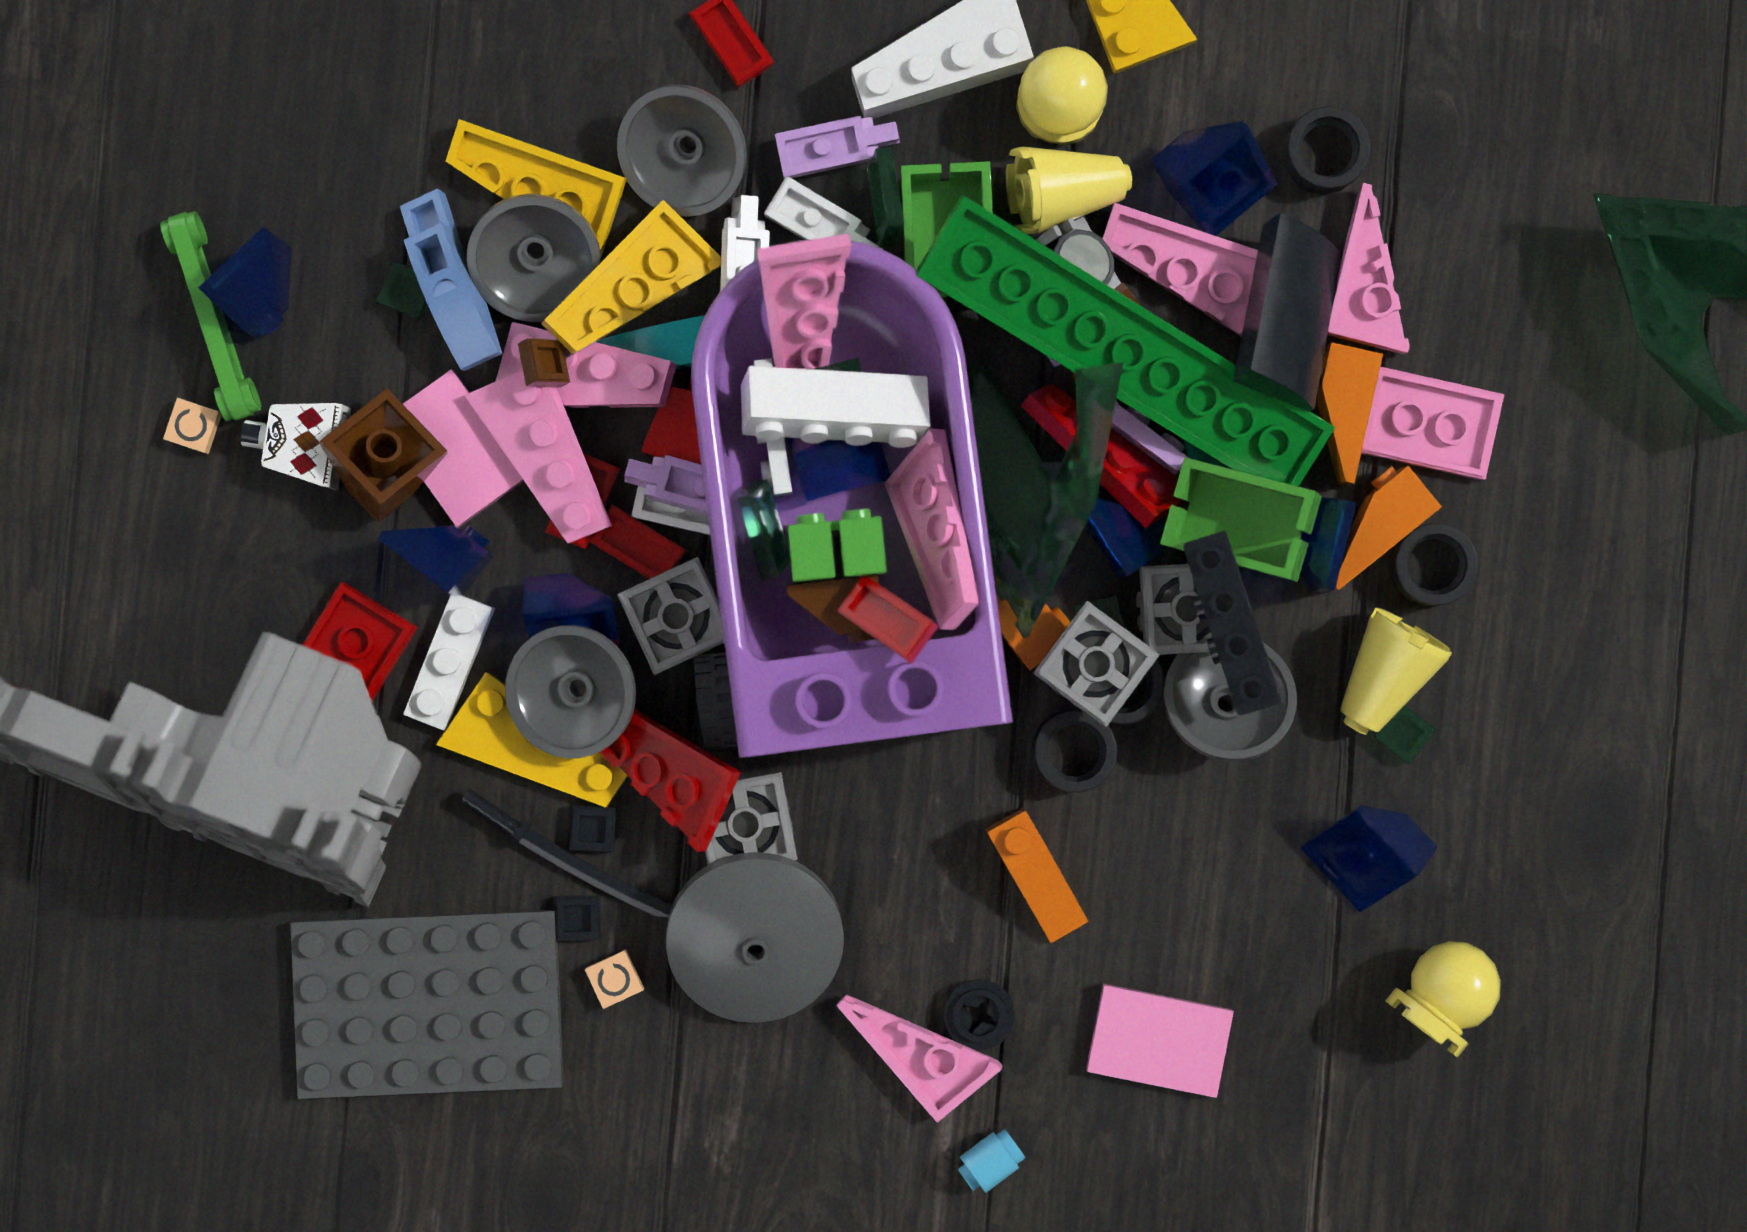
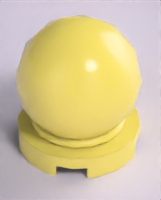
(1061, 95)
(1449, 992)

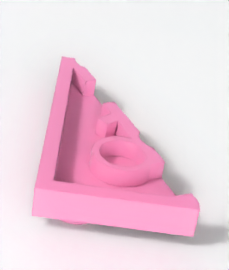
(1364, 297)
(928, 1064)

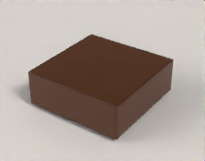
(543, 363)

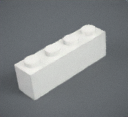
(834, 406)

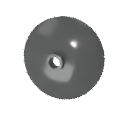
(664, 167)
(526, 282)
(545, 698)
(1192, 708)

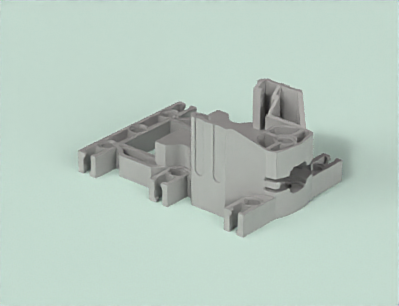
(282, 777)

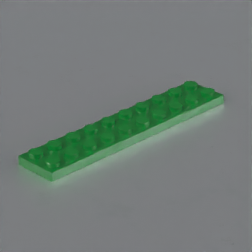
(1091, 324)

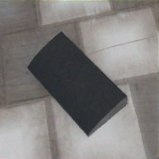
(1288, 312)

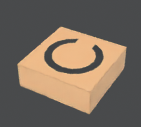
(192, 425)
(614, 978)

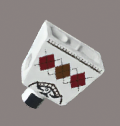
(293, 440)

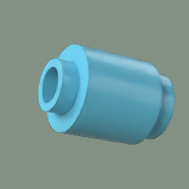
(990, 1161)

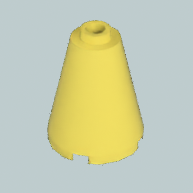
(1062, 185)
(1389, 670)

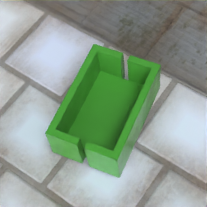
(930, 201)
(1256, 512)
(859, 546)

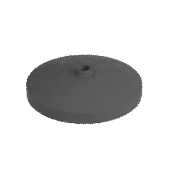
(749, 903)

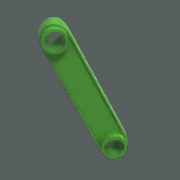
(236, 395)

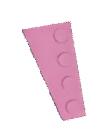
(1185, 261)
(802, 298)
(599, 373)
(544, 450)
(933, 527)

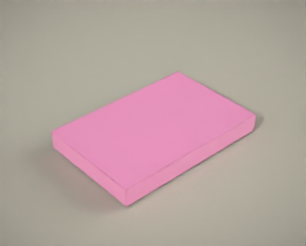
(1432, 423)
(475, 465)
(1159, 1040)

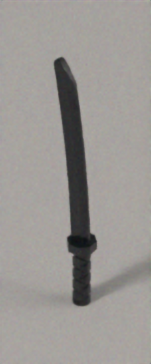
(562, 858)

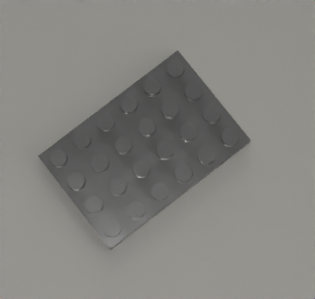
(426, 1004)

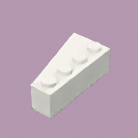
(944, 56)

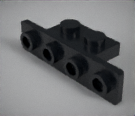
(1232, 624)

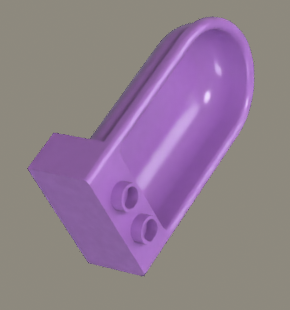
(787, 670)

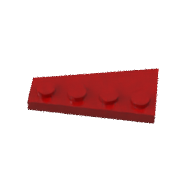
(1127, 471)
(676, 776)

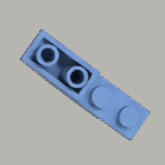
(446, 281)

